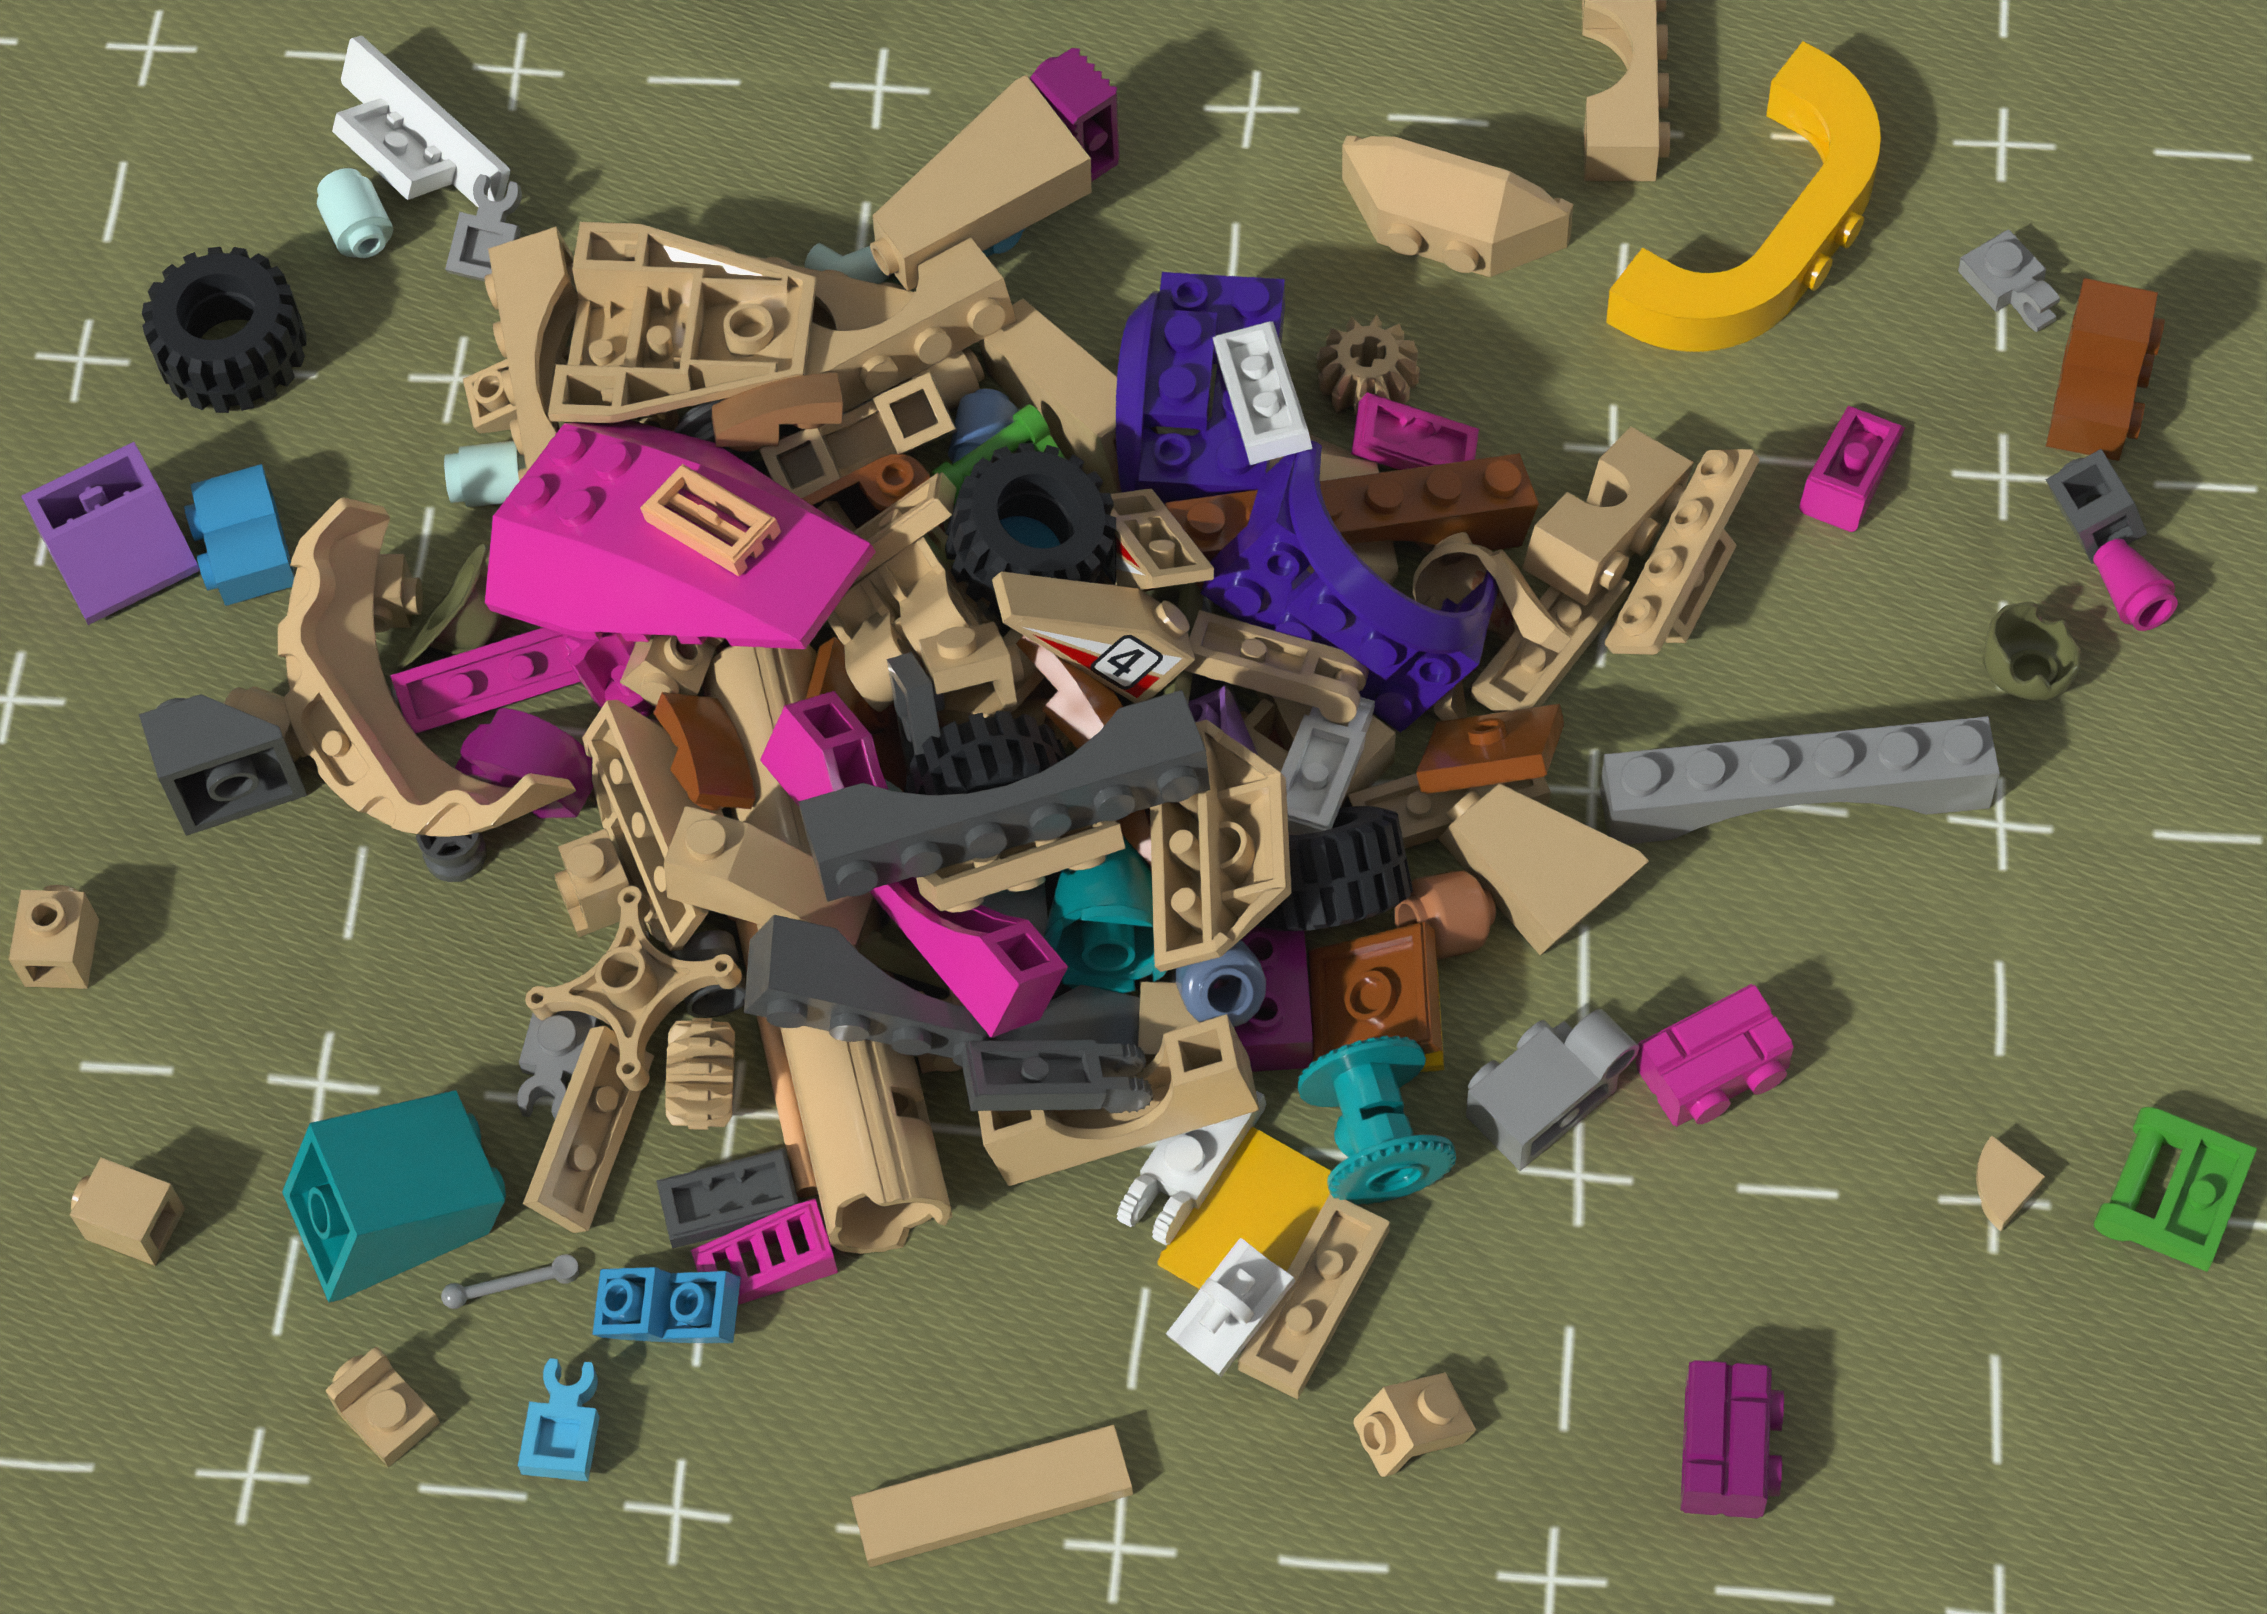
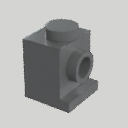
(2095, 503)

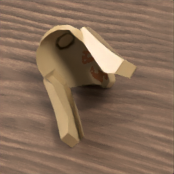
(1456, 570)

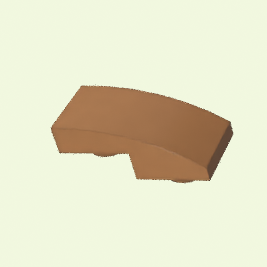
(754, 416)

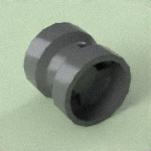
(713, 999)

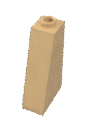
(984, 184)
(1064, 383)

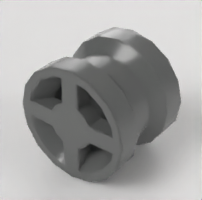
(456, 864)

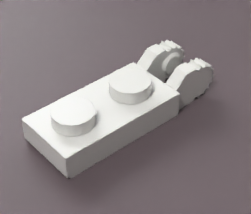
(1322, 768)
(1185, 1171)

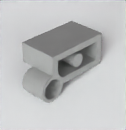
(1548, 1084)

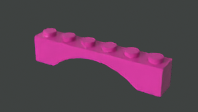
(986, 958)

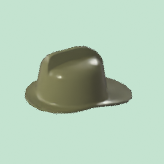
(461, 617)

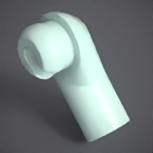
(856, 265)

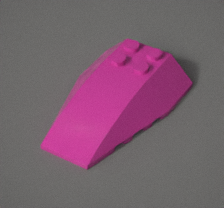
(587, 563)

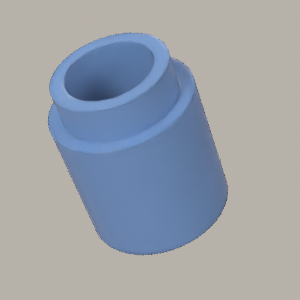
(978, 419)

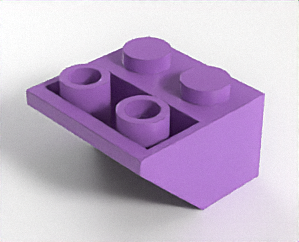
(110, 533)

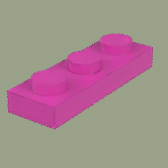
(484, 679)

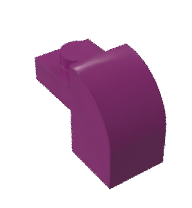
(524, 745)

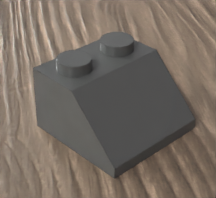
(218, 761)

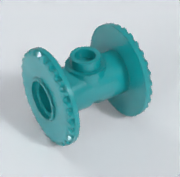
(1373, 1130)

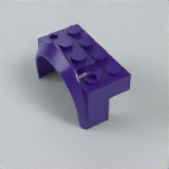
(1167, 383)
(1407, 646)

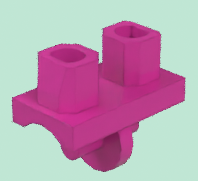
(601, 667)

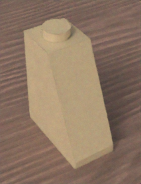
(1537, 861)

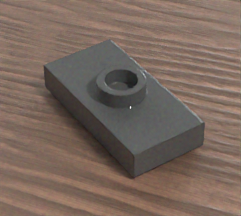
(725, 1197)

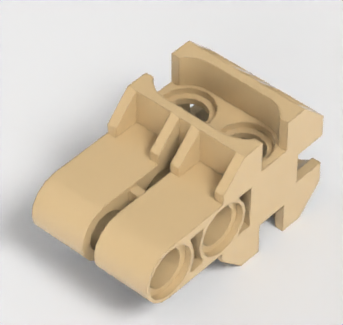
(897, 607)

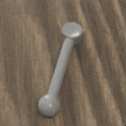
(563, 1269)

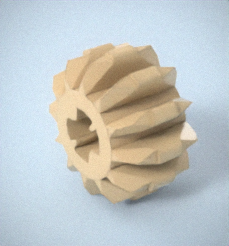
(1365, 362)
(700, 1073)

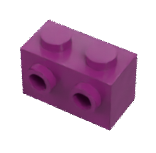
(1282, 1028)

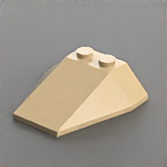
(674, 324)

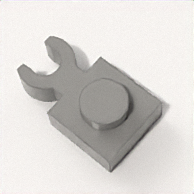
(487, 229)
(551, 1056)

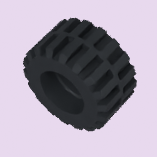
(212, 292)
(1033, 487)
(983, 755)
(1344, 872)

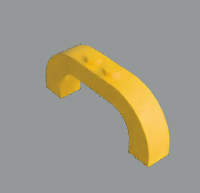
(1730, 307)

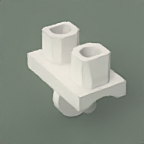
(1230, 1307)

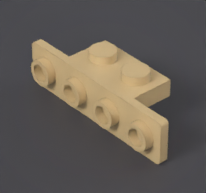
(1686, 558)

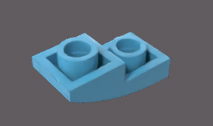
(666, 1305)

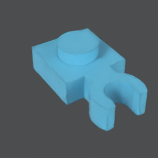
(561, 1433)

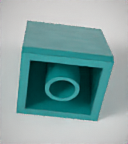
(390, 1190)

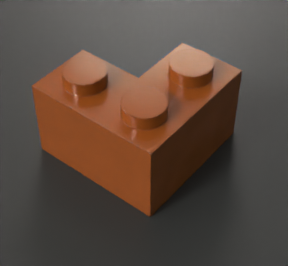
(2102, 365)

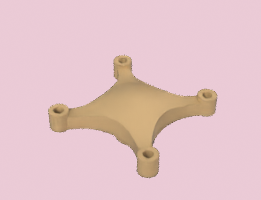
(633, 987)

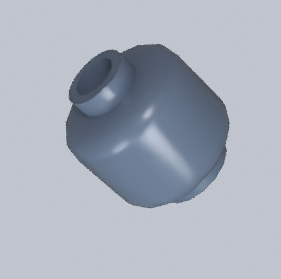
(1236, 994)

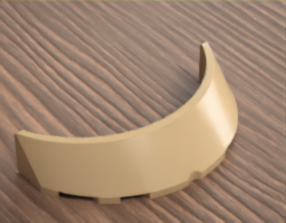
(345, 705)

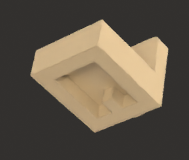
(380, 1405)

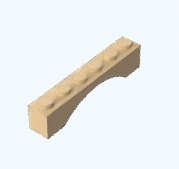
(537, 311)

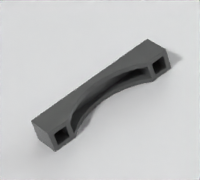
(883, 836)
(820, 981)

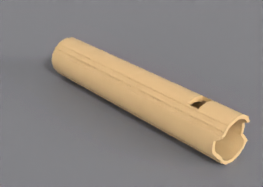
(858, 1098)

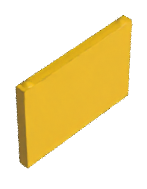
(1262, 1196)

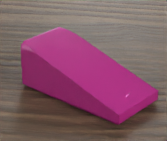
(1850, 469)

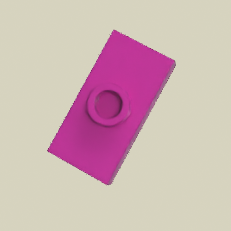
(1409, 436)

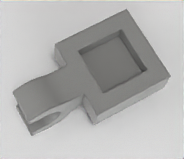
(2010, 274)

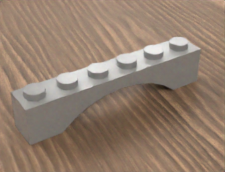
(1902, 766)

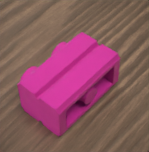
(1715, 1057)

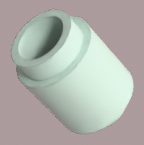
(353, 213)
(483, 473)

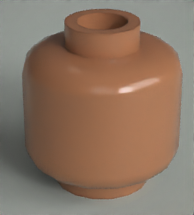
(1453, 907)

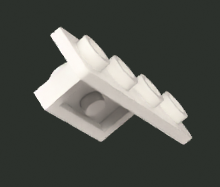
(408, 132)

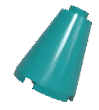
(1105, 923)

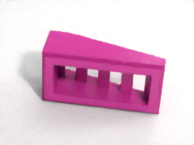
(780, 1228)

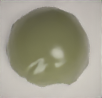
(2030, 654)

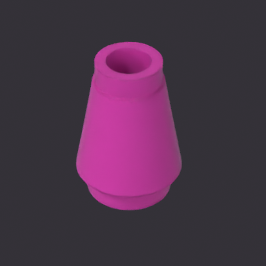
(2136, 587)

